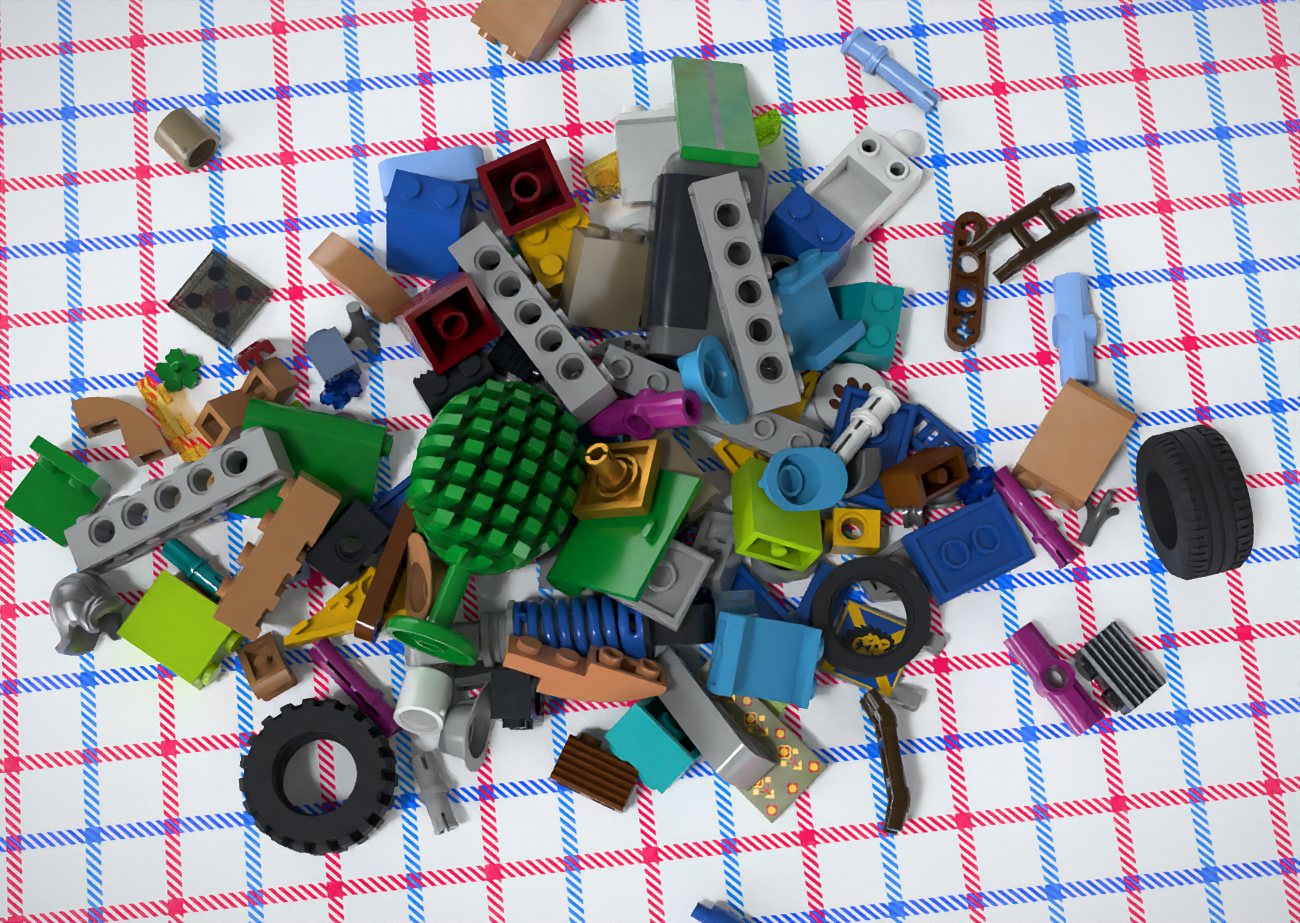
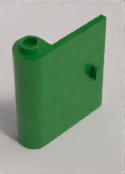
(326, 446)
(623, 552)

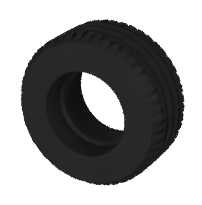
(1194, 502)

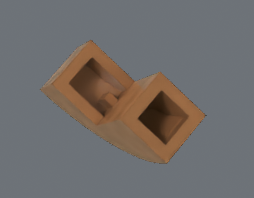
(359, 275)
(224, 416)
(141, 435)

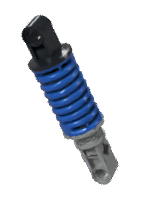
(577, 629)

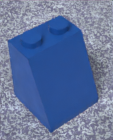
(423, 221)
(803, 225)

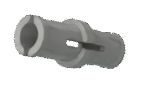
(433, 793)

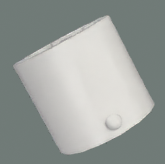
(424, 701)

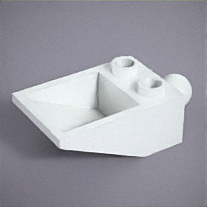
(869, 180)

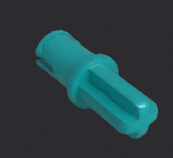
(193, 567)

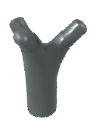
(360, 326)
(1096, 518)

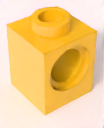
(865, 520)

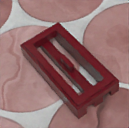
(253, 352)

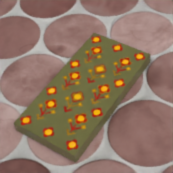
(796, 762)

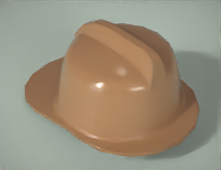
(424, 578)

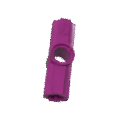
(647, 413)
(1071, 699)

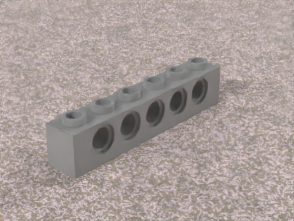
(732, 194)
(583, 395)
(759, 433)
(265, 467)

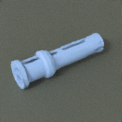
(877, 60)

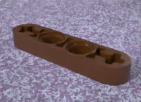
(961, 280)
(386, 578)

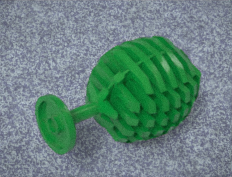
(488, 497)

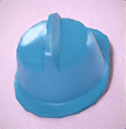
(714, 379)
(804, 479)

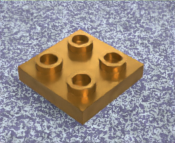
(618, 479)

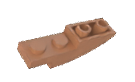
(599, 677)

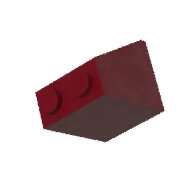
(524, 188)
(446, 321)

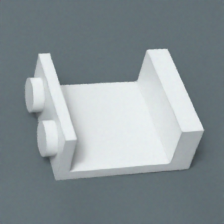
(642, 149)

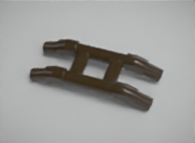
(1030, 248)
(885, 727)

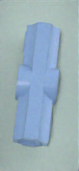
(1074, 328)

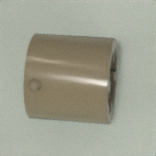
(186, 139)

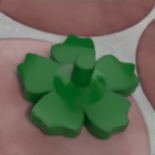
(178, 370)

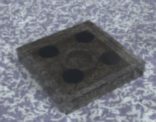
(220, 299)

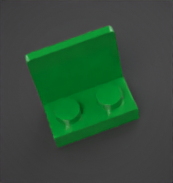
(56, 492)

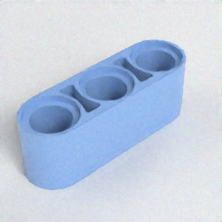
(450, 164)

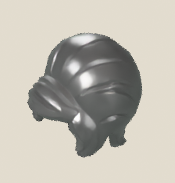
(82, 610)

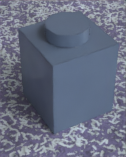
(330, 354)

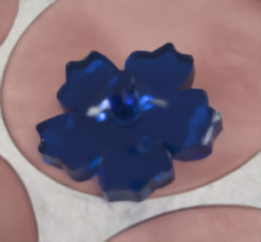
(340, 390)
(978, 485)

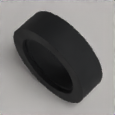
(903, 584)

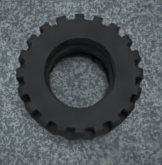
(277, 744)

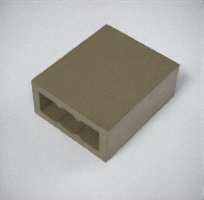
(604, 278)

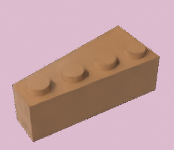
(276, 554)

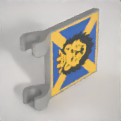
(875, 634)

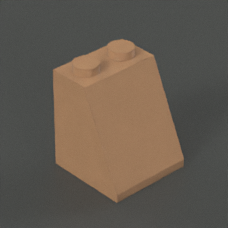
(525, 25)
(1073, 445)

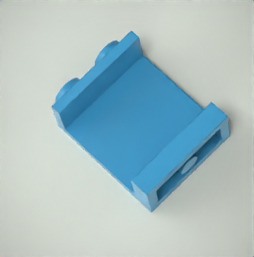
(810, 312)
(764, 659)

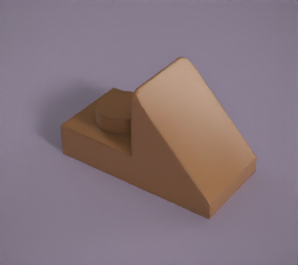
(266, 668)

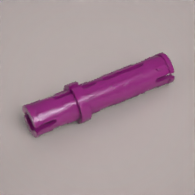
(1034, 518)
(355, 686)

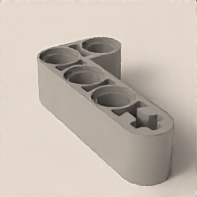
(710, 726)

